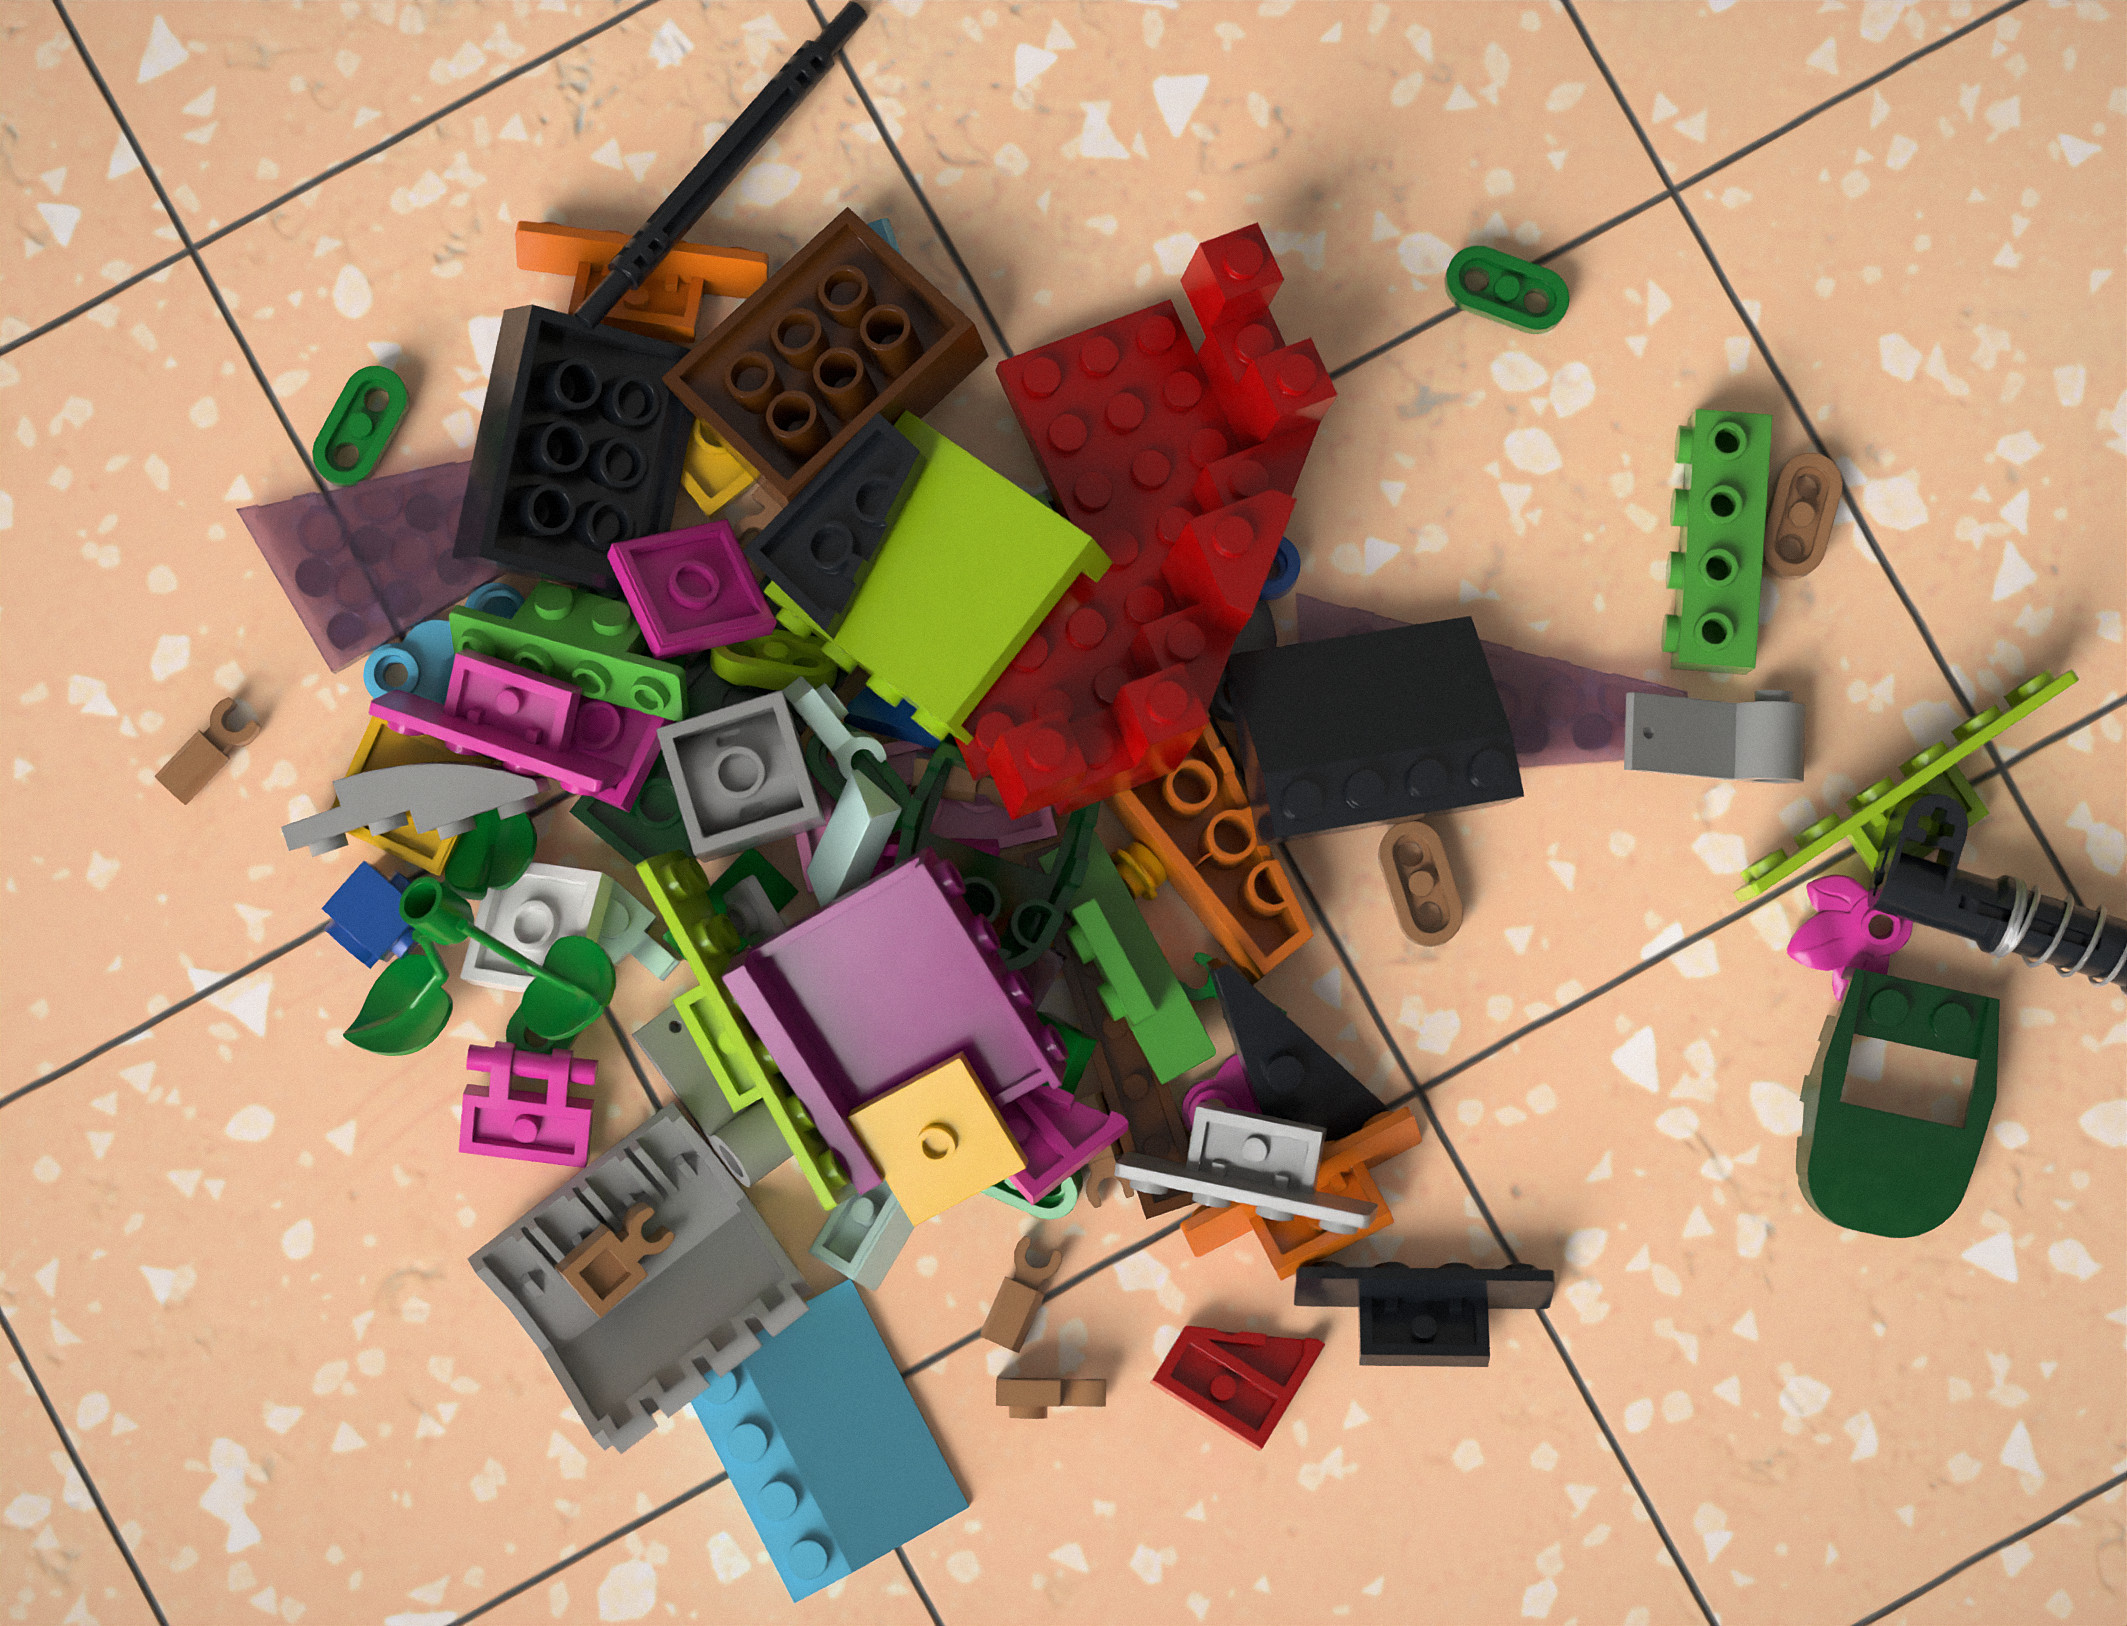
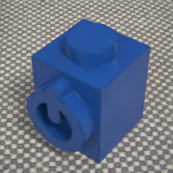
(368, 916)

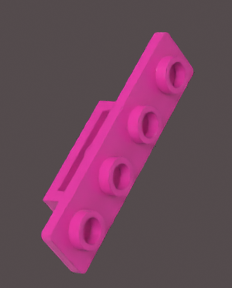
(505, 715)

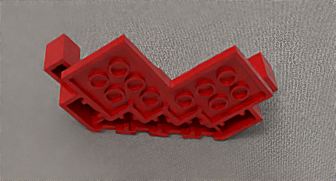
(1188, 490)

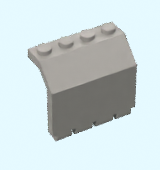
(690, 1313)

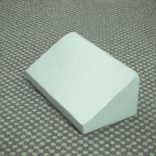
(852, 839)
(864, 1236)

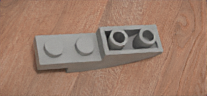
(436, 794)

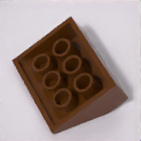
(822, 353)

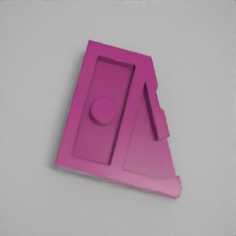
(1056, 1137)

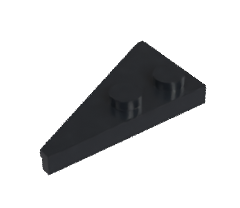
(1285, 1066)

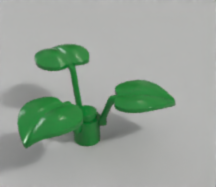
(407, 1001)

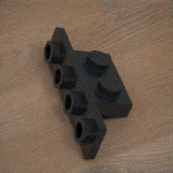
(1423, 1312)

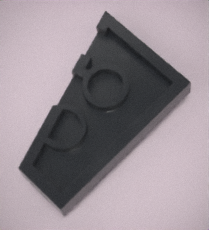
(839, 522)

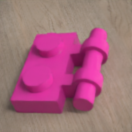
(528, 1123)

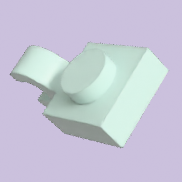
(823, 714)
(626, 931)

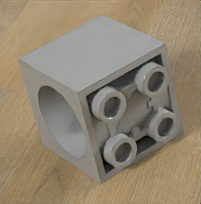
(741, 777)

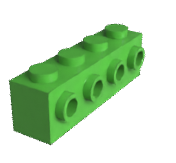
(1719, 541)

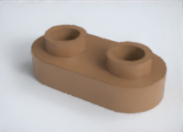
(1800, 517)
(1420, 884)

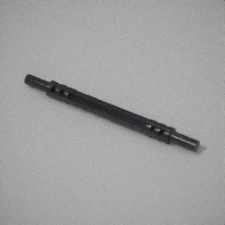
(721, 165)

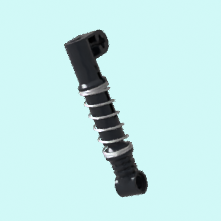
(1993, 913)

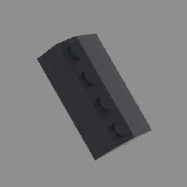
(572, 449)
(1370, 730)

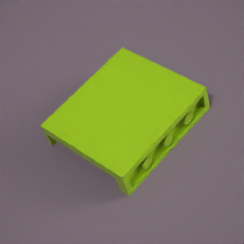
(953, 586)

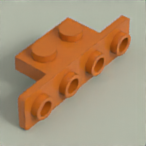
(667, 301)
(1341, 1173)

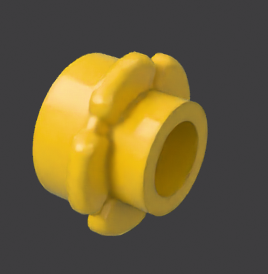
(1139, 870)

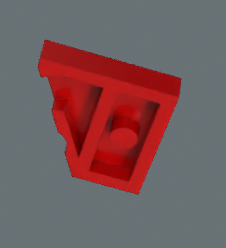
(1237, 1378)

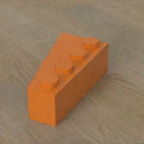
(1211, 856)

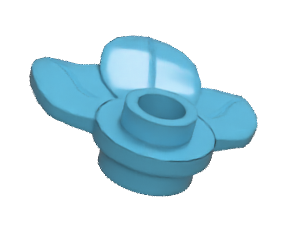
(427, 657)

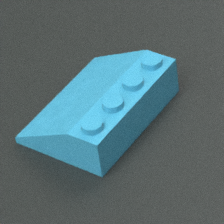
(827, 1445)

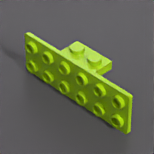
(1928, 772)
(721, 1027)

